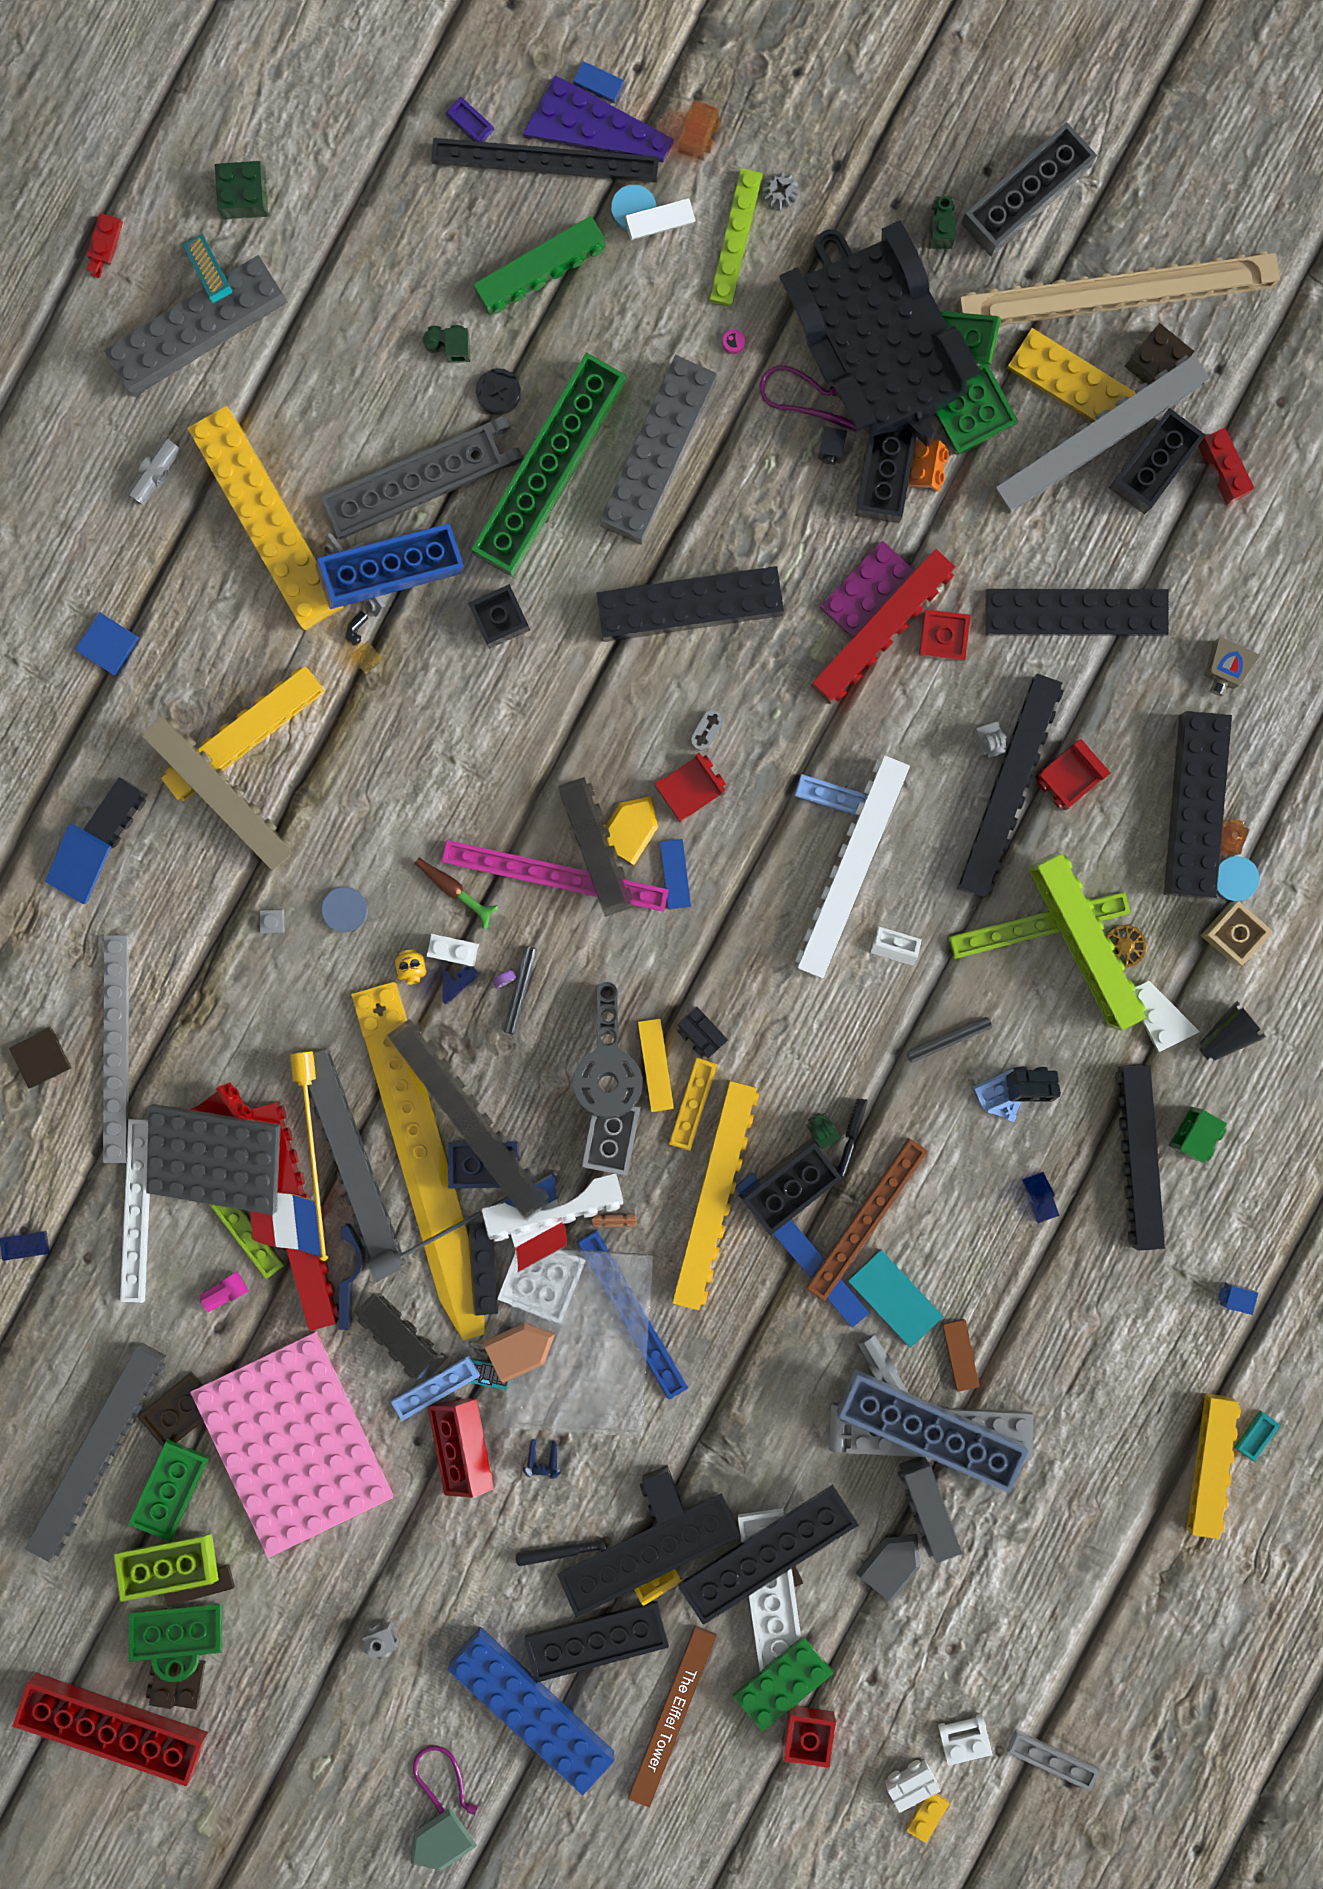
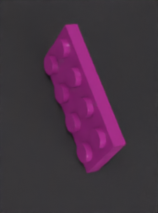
(867, 589)

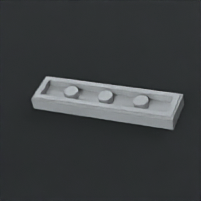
(1053, 1760)

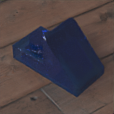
(452, 987)
(1040, 1197)

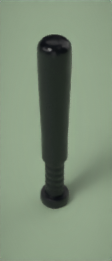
(552, 1553)

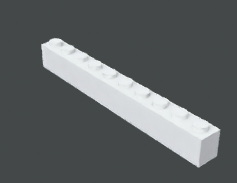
(852, 867)

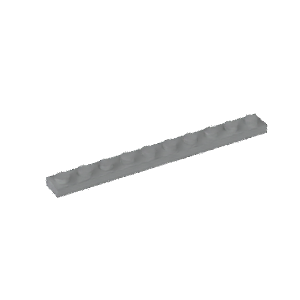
(116, 1048)

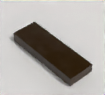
(223, 1584)

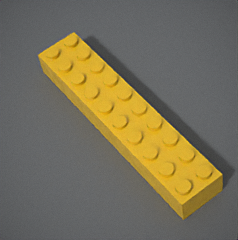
(263, 515)

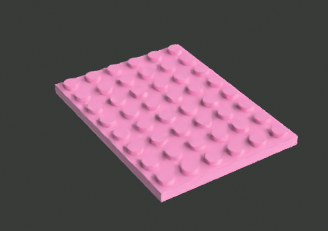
(292, 1444)

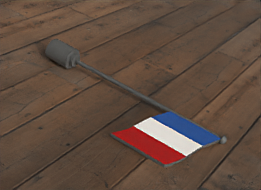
(529, 1247)

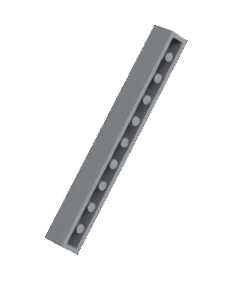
(1102, 434)

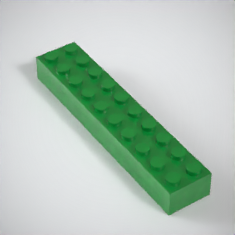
(549, 465)

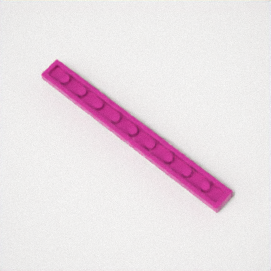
(544, 873)

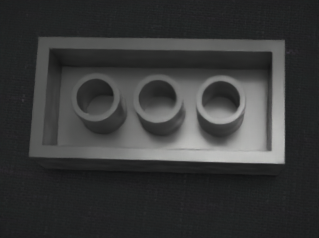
(931, 1512)

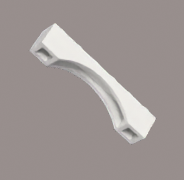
(600, 1195)

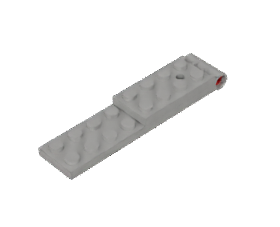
(856, 1440)

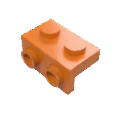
(928, 465)

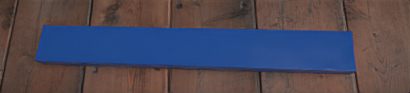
(810, 1260)
(657, 1355)

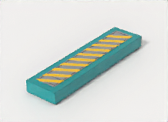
(207, 268)

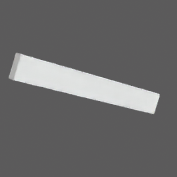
(135, 1214)

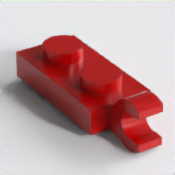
(103, 243)

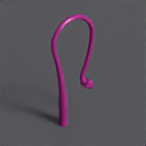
(836, 419)
(471, 1808)

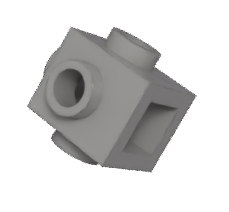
(380, 1640)

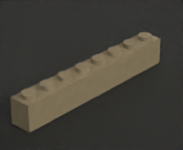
(218, 792)

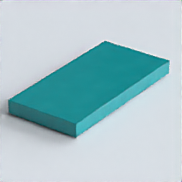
(895, 1298)

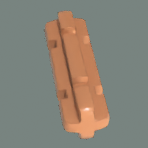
(614, 1220)

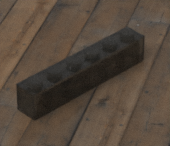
(595, 847)

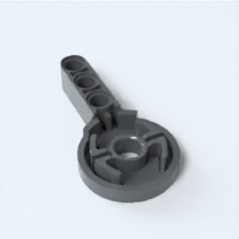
(607, 1062)

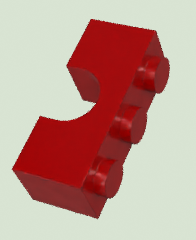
(1233, 477)

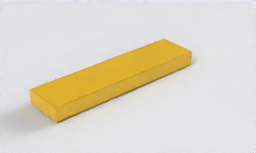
(655, 1065)
(693, 1104)

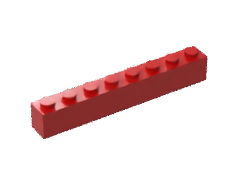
(883, 626)

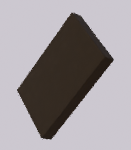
(174, 1412)

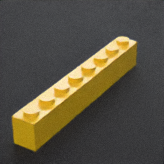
(252, 726)

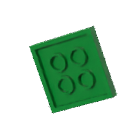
(977, 413)

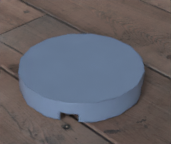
(344, 909)

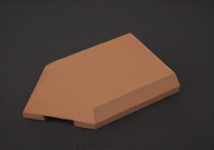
(518, 1350)

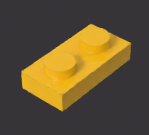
(658, 1586)
(927, 1817)

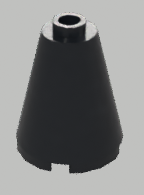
(1230, 1034)

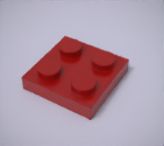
(944, 635)

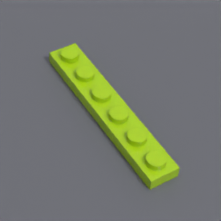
(736, 237)

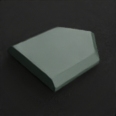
(441, 1842)

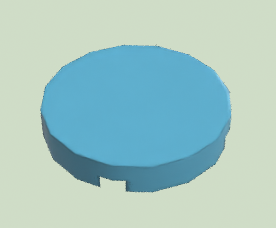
(629, 201)
(1237, 878)

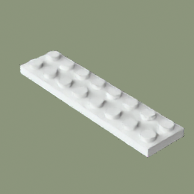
(773, 1605)

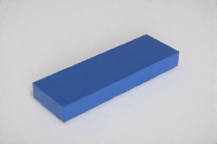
(675, 874)

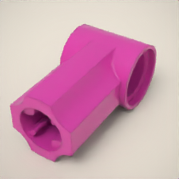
(228, 1289)

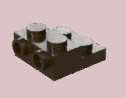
(180, 1694)

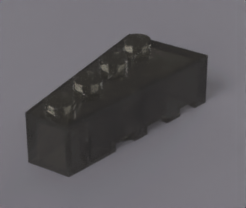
(399, 1337)

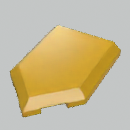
(632, 828)

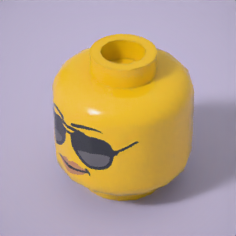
(410, 966)

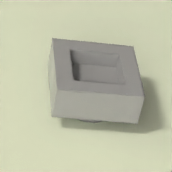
(272, 921)

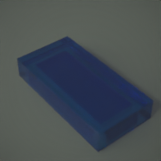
(24, 1245)

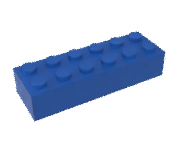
(389, 566)

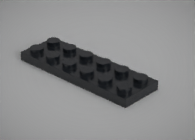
(596, 1641)

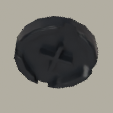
(498, 391)

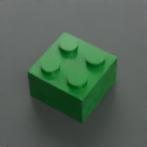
(1198, 1135)

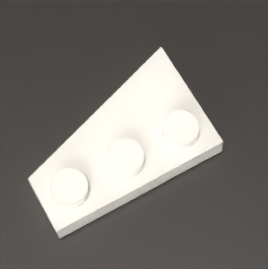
(1164, 1021)

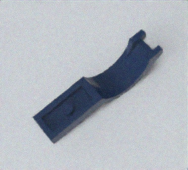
(345, 1295)

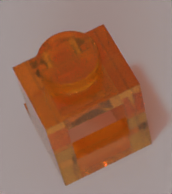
(1228, 843)

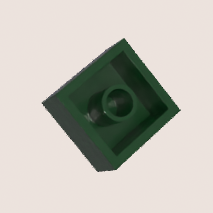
(241, 190)

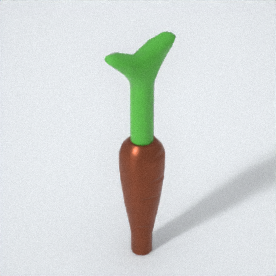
(454, 889)

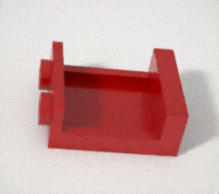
(1072, 775)

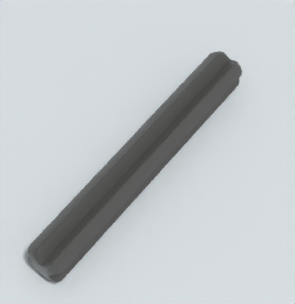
(520, 990)
(949, 1039)

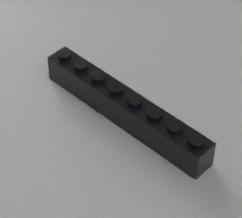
(1140, 1157)

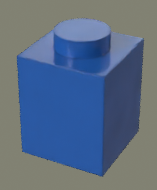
(1238, 1298)

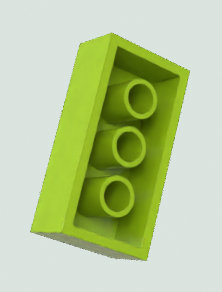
(166, 1567)

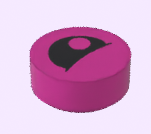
(733, 341)

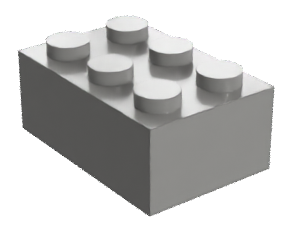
(611, 1142)

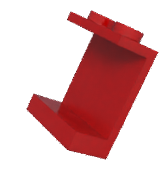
(691, 787)
(225, 1102)

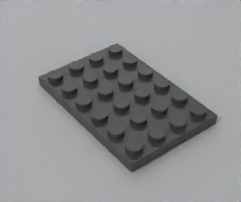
(213, 1159)

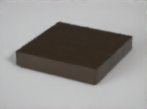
(40, 1058)

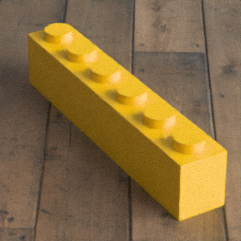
(1213, 1466)

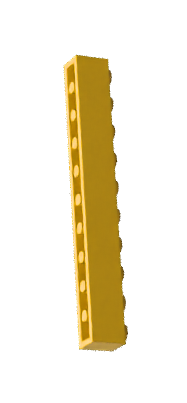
(714, 1195)

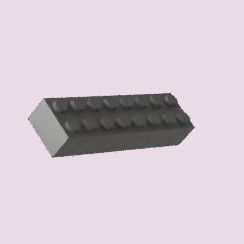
(194, 327)
(658, 449)

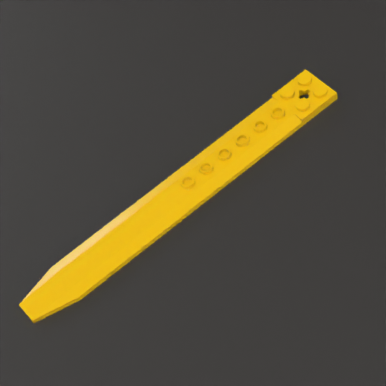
(420, 1157)

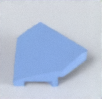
(994, 1097)

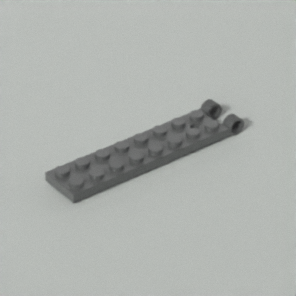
(418, 479)

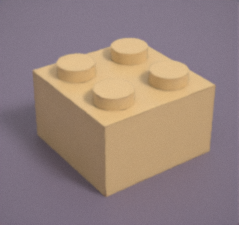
(1236, 933)

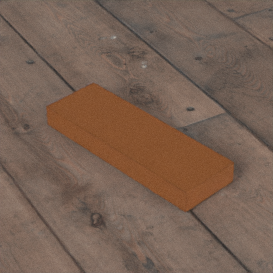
(961, 1355)

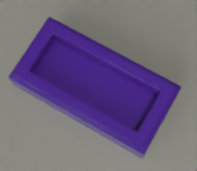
(469, 120)

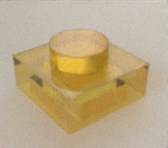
(366, 657)

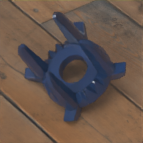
(532, 1469)

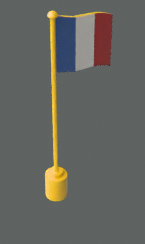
(297, 1218)

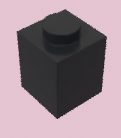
(832, 445)

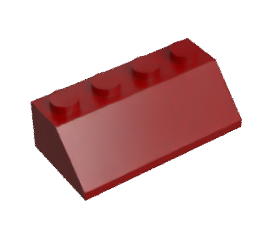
(460, 1448)

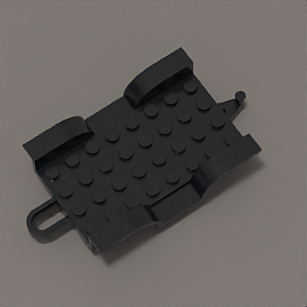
(881, 334)

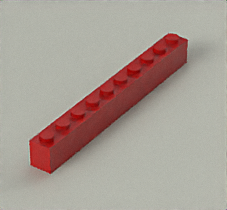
(308, 1270)

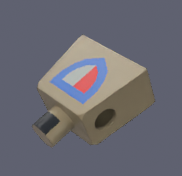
(1228, 665)

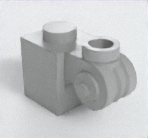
(990, 740)

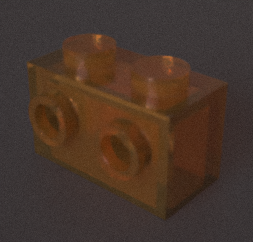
(699, 129)

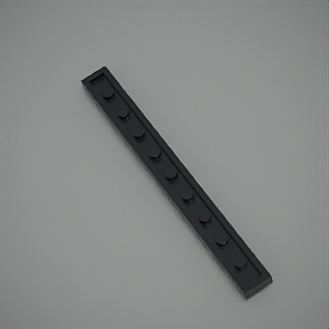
(545, 160)

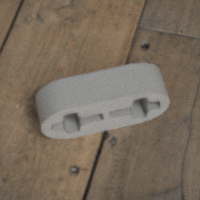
(711, 733)

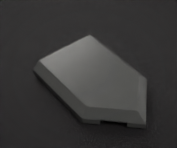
(891, 1565)

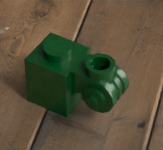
(943, 224)
(454, 339)
(822, 1130)

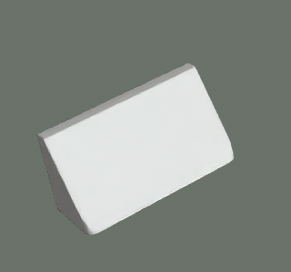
(896, 946)

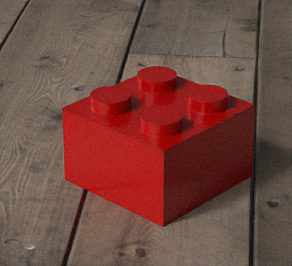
(809, 1736)

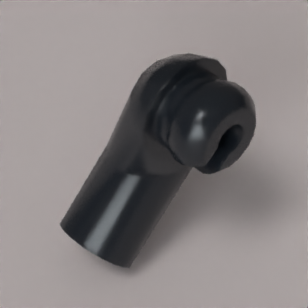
(353, 626)

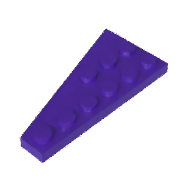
(590, 123)

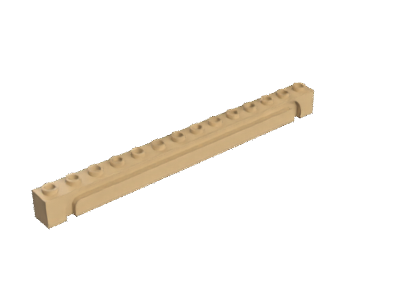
(1125, 289)

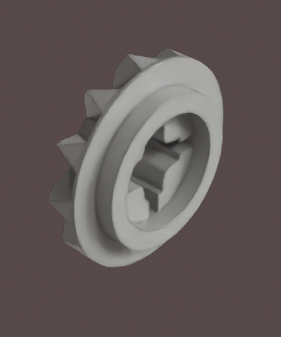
(775, 199)

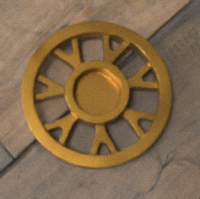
(1126, 945)

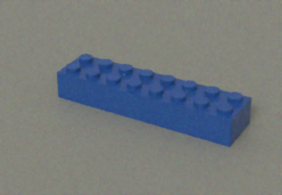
(531, 1711)

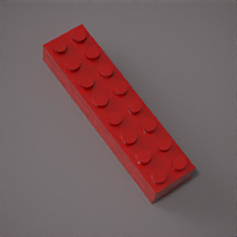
(110, 1729)

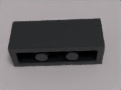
(116, 812)

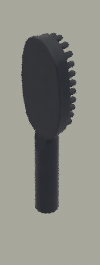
(854, 1128)

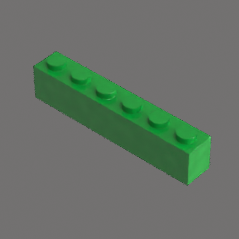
(540, 265)

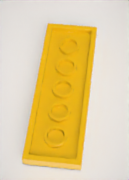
(1066, 376)

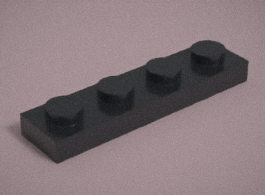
(482, 1270)

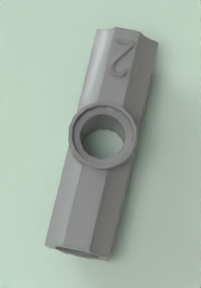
(153, 471)
(880, 1363)

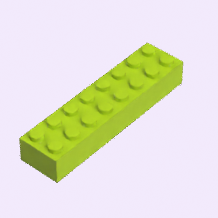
(1087, 941)

